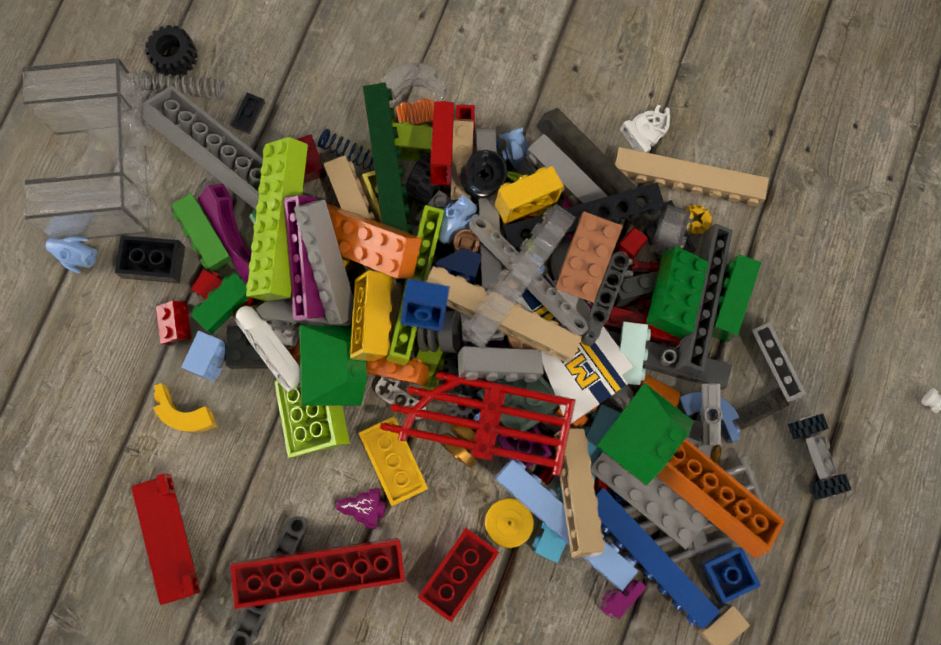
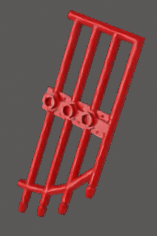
(489, 420)

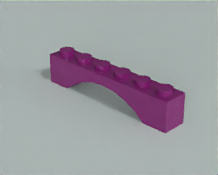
(219, 210)

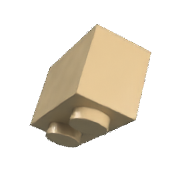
(724, 626)

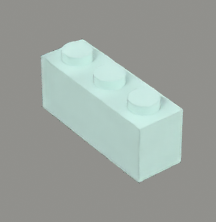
(632, 345)

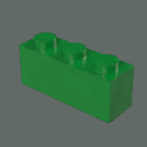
(221, 303)

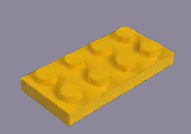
(393, 463)

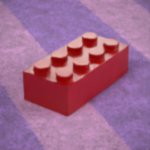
(458, 575)

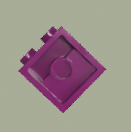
(617, 603)

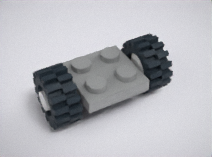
(824, 463)

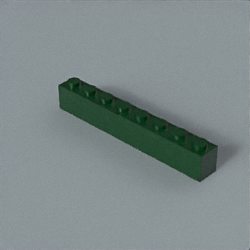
(385, 156)

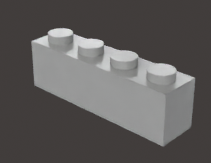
(779, 361)
(500, 364)

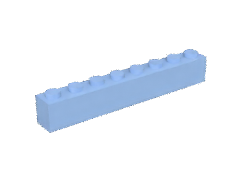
(551, 512)

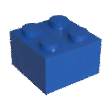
(424, 304)
(730, 574)

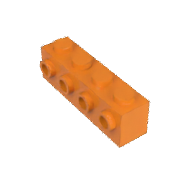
(412, 373)

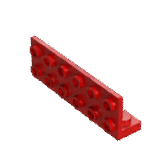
(165, 539)

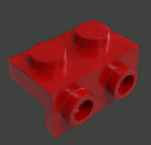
(173, 322)

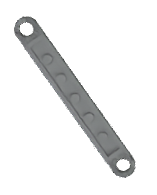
(539, 286)

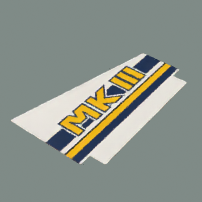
(594, 370)

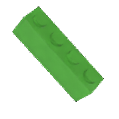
(201, 232)

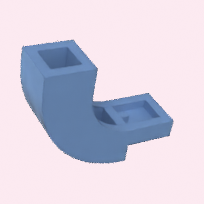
(692, 403)

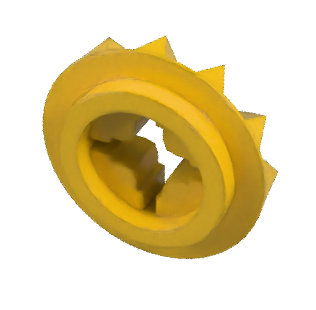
(696, 227)

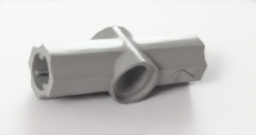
(711, 427)

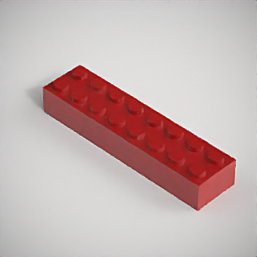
(316, 572)

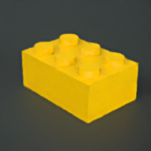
(528, 194)

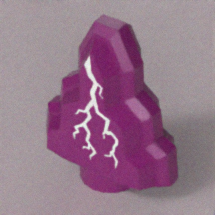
(364, 507)

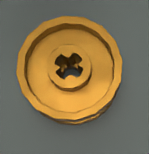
(462, 454)

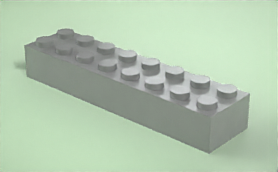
(206, 142)

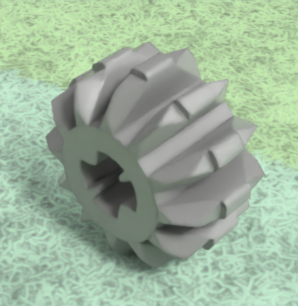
(468, 411)

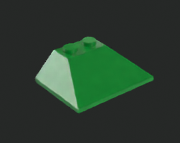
(326, 367)
(646, 434)

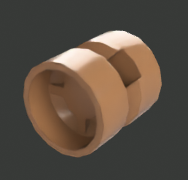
(466, 240)

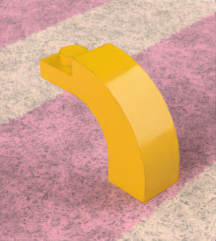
(192, 422)

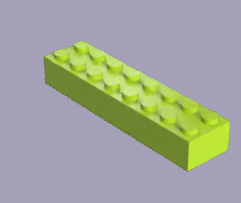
(280, 178)

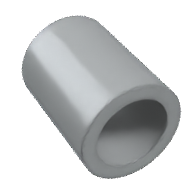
(671, 353)

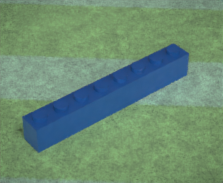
(654, 560)

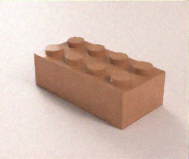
(588, 257)

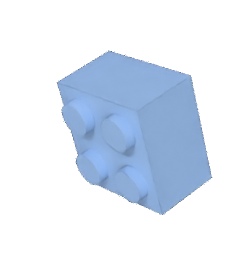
(205, 357)

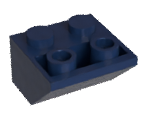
(462, 264)

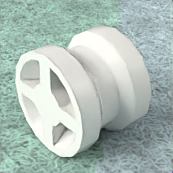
(932, 400)

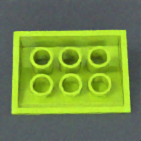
(309, 427)

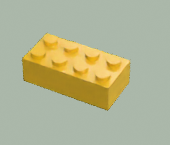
(371, 316)

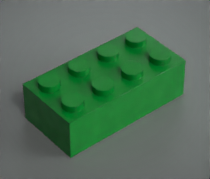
(677, 292)
(734, 296)

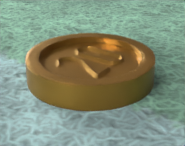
(716, 454)

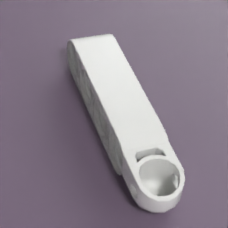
(269, 348)

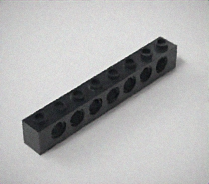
(650, 193)

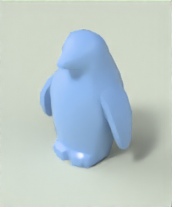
(515, 146)
(456, 219)
(72, 252)

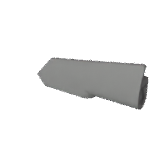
(281, 316)

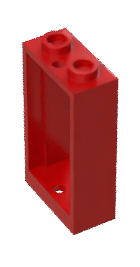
(442, 143)

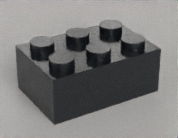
(150, 259)

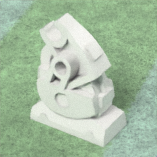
(646, 129)

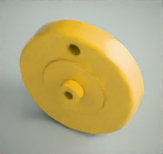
(509, 523)

